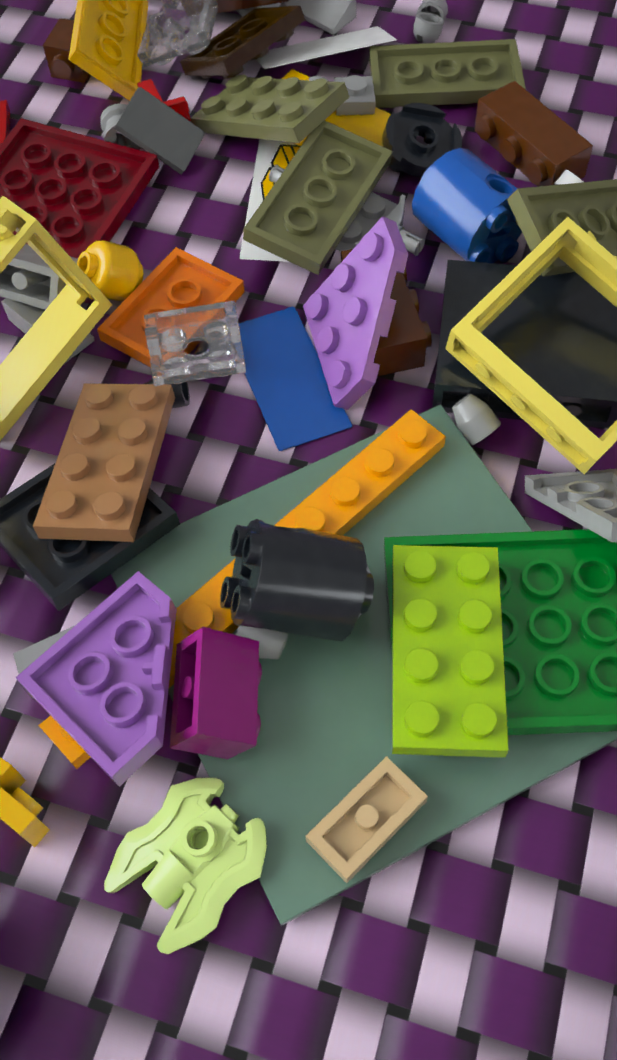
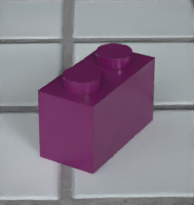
(216, 694)

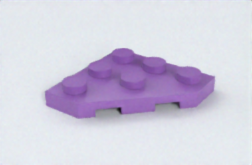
(355, 311)
(111, 677)

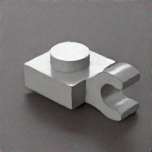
(361, 95)

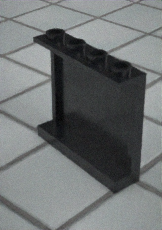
(553, 331)

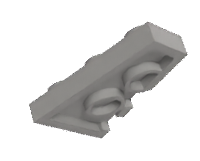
(581, 497)

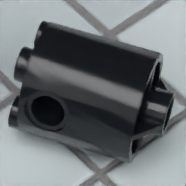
(297, 581)

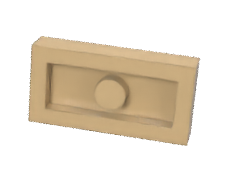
(366, 819)

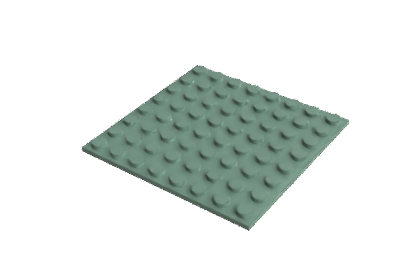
(331, 700)

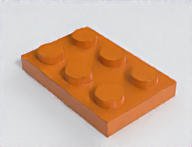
(174, 284)

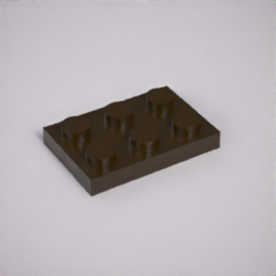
(243, 42)

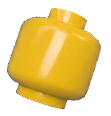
(112, 269)

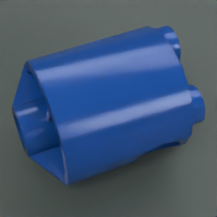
(468, 207)

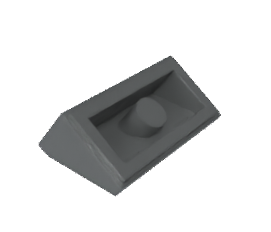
(159, 130)

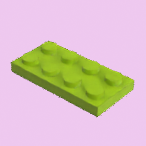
(447, 652)

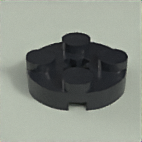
(415, 121)

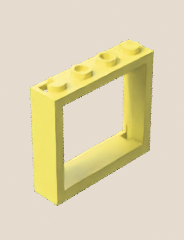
(59, 327)
(505, 377)

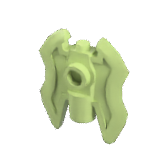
(193, 857)

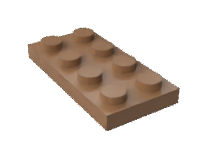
(106, 463)

